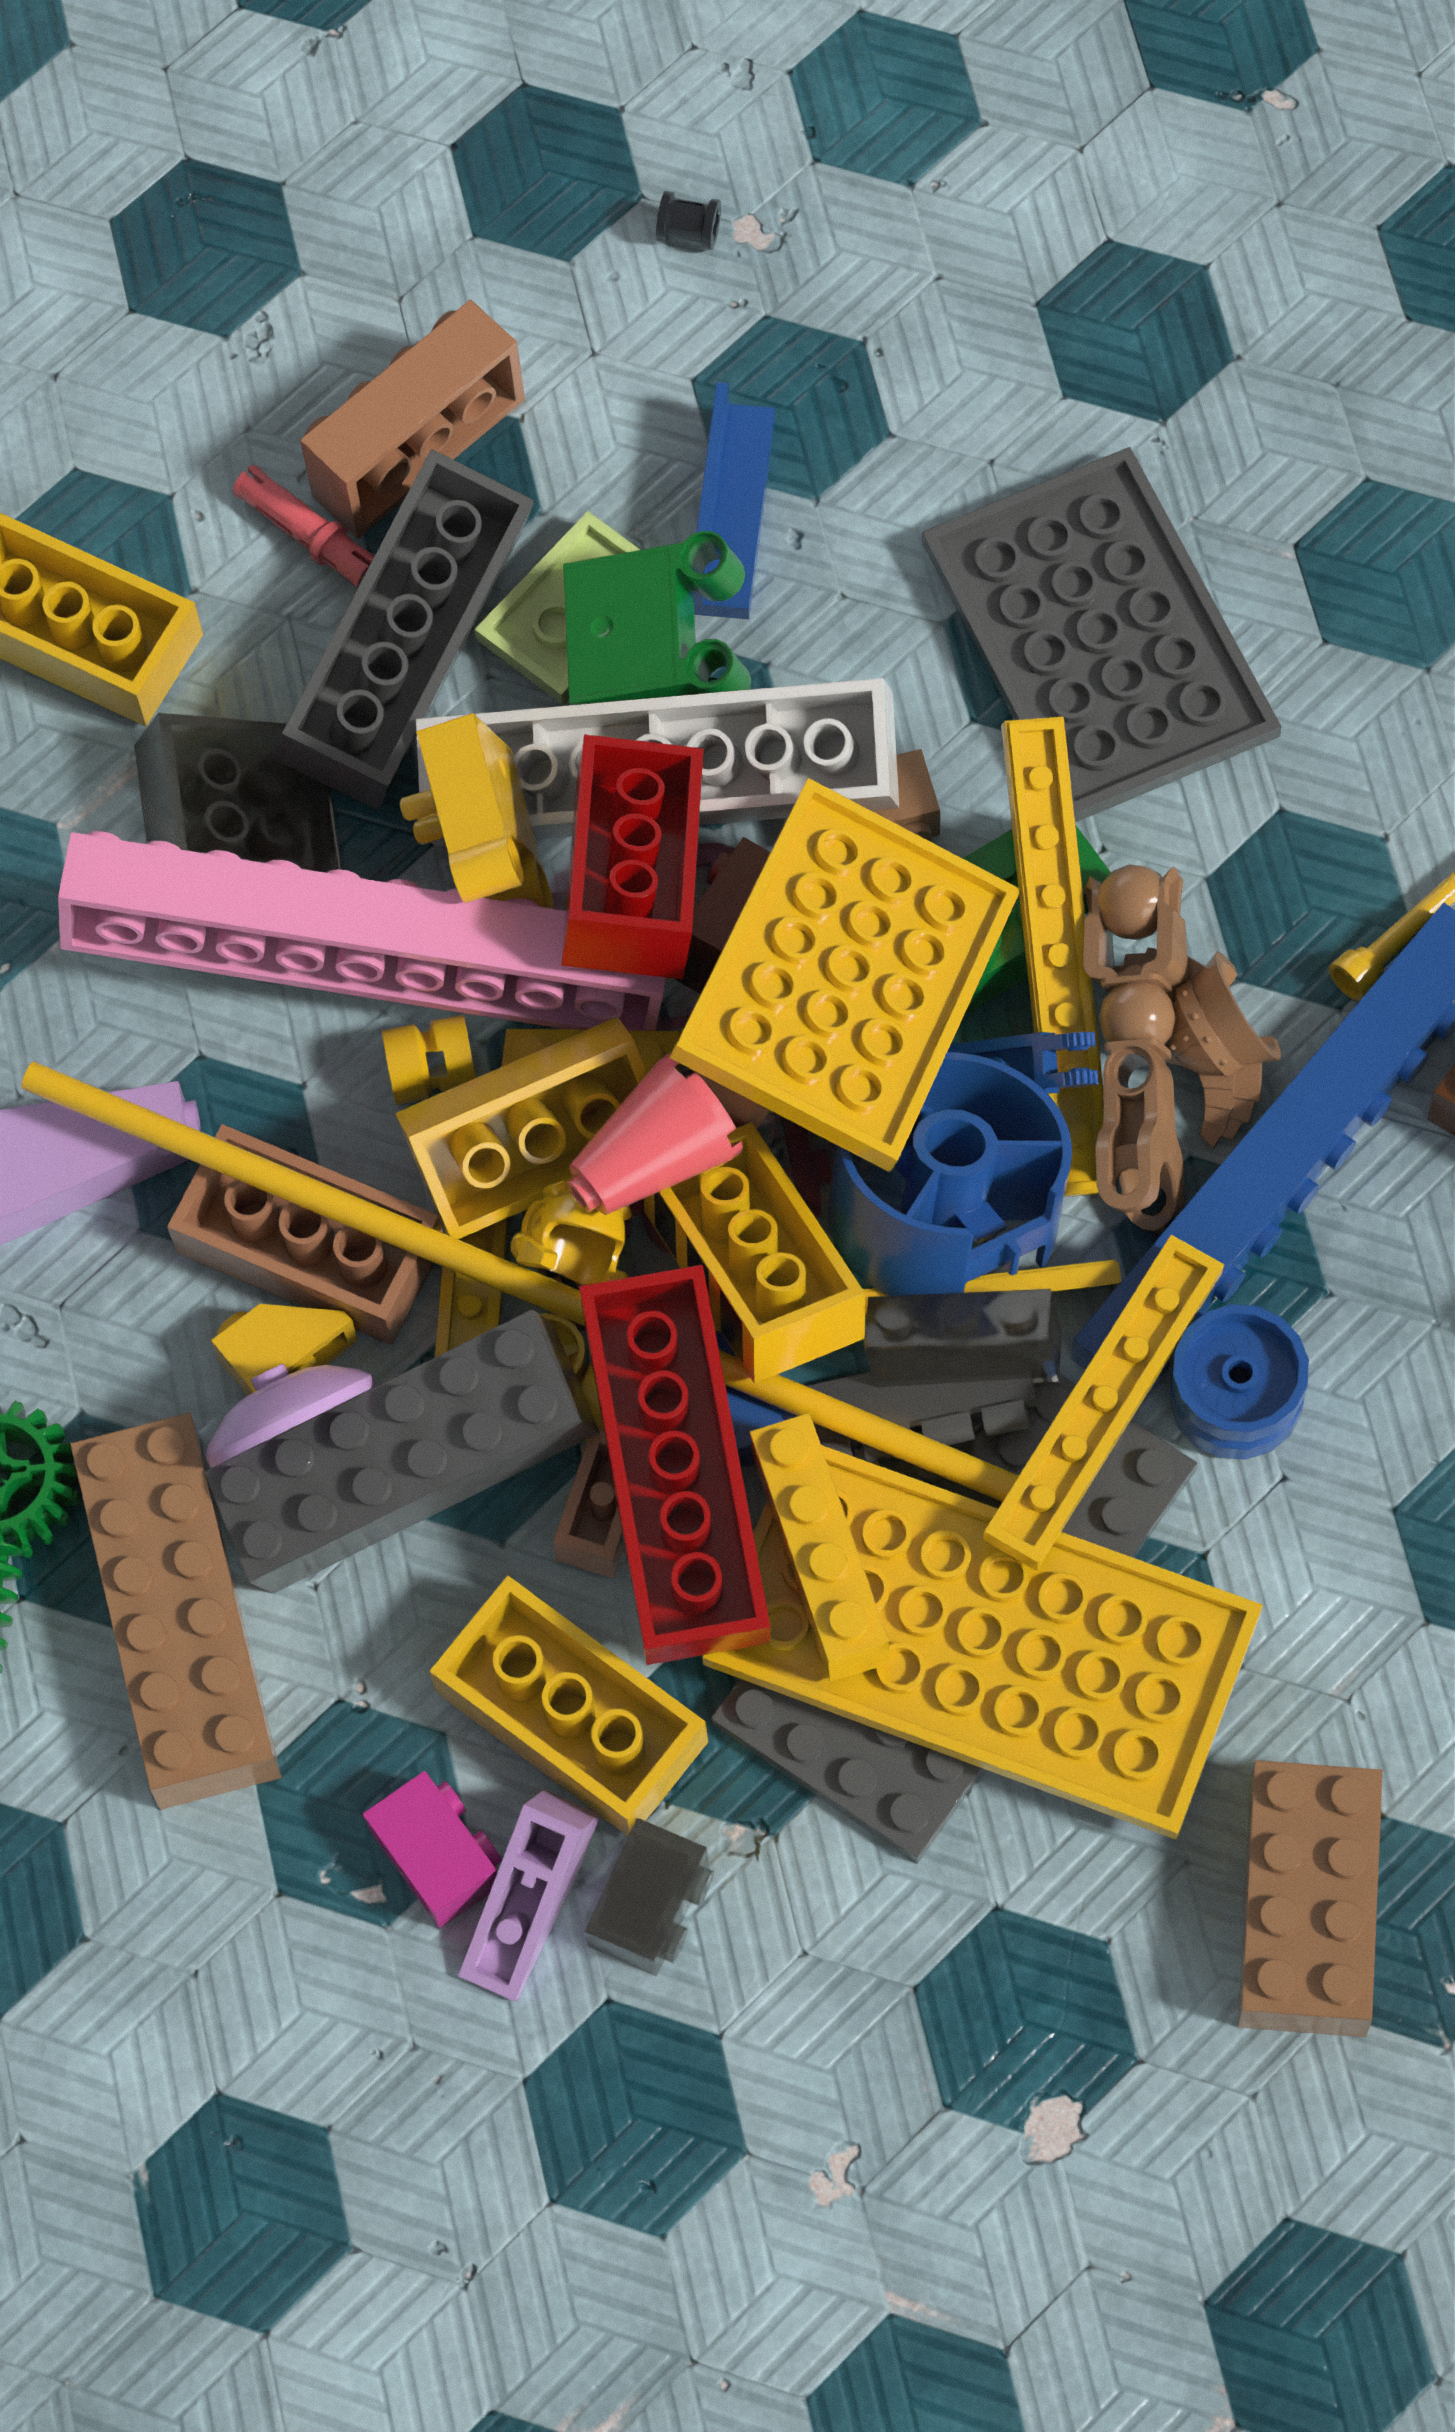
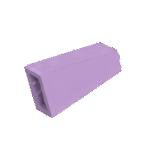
(66, 1161)

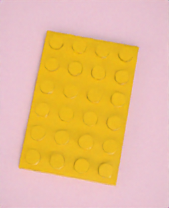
(846, 975)

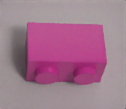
(433, 1847)

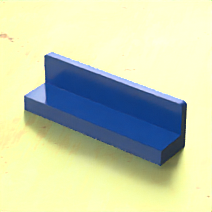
(735, 492)

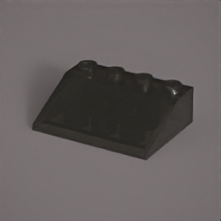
(221, 789)

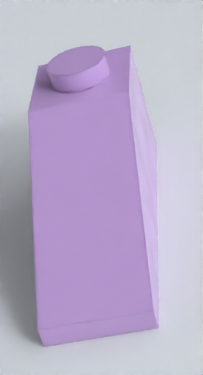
(528, 1892)

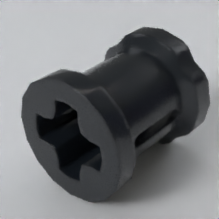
(688, 220)

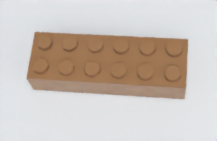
(175, 1612)

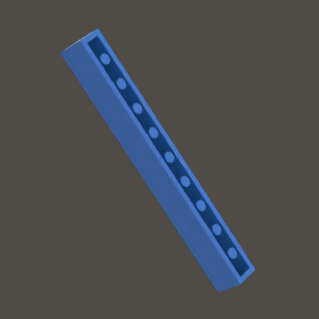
(1308, 1124)

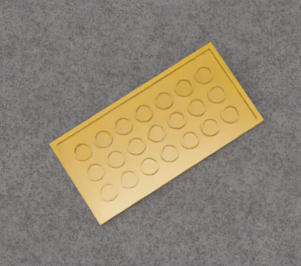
(1061, 1677)

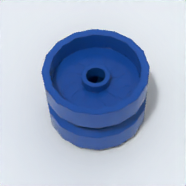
(1269, 1374)

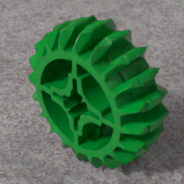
(26, 1480)

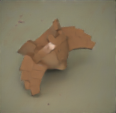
(1215, 1043)

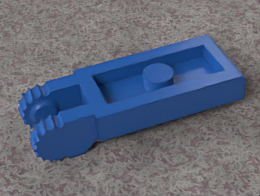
(1037, 1057)

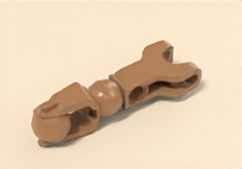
(1137, 1020)

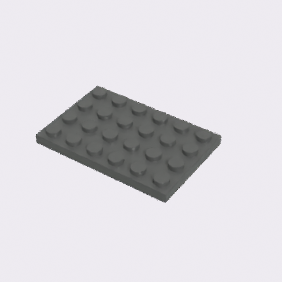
(1102, 622)

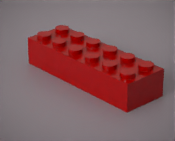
(675, 1465)

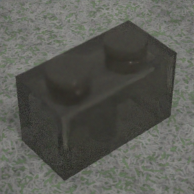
(649, 1897)

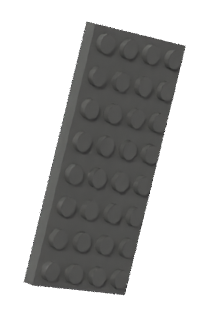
(899, 1786)

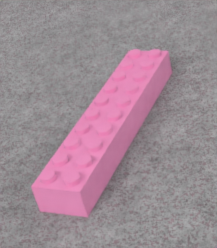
(336, 934)

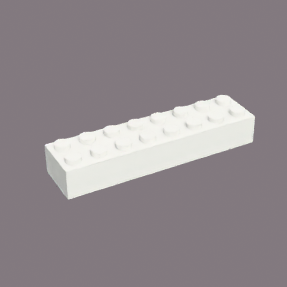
(754, 744)

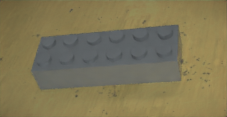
(403, 630)
(401, 1452)

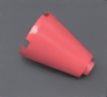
(653, 1141)

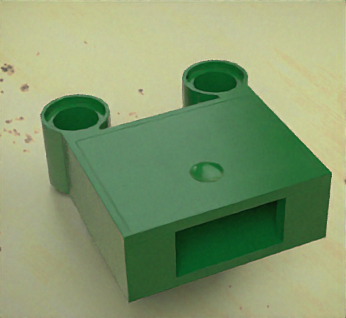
(636, 622)

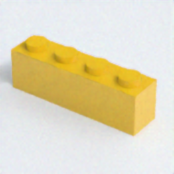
(820, 1547)

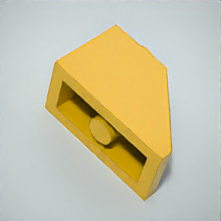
(278, 1335)

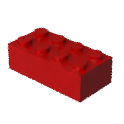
(633, 857)

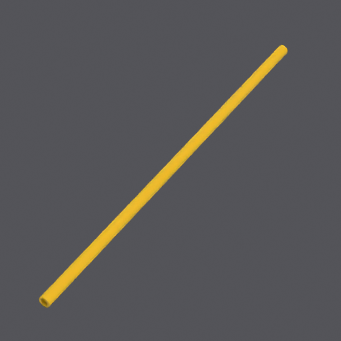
(493, 1271)

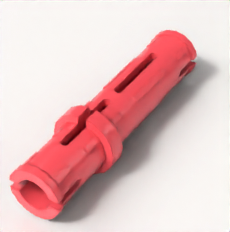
(322, 538)

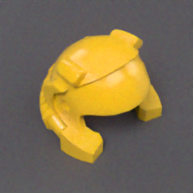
(569, 1239)

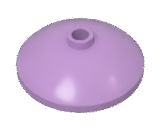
(282, 1404)

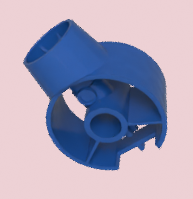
(976, 1157)

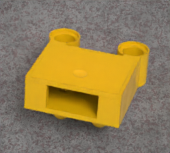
(478, 812)

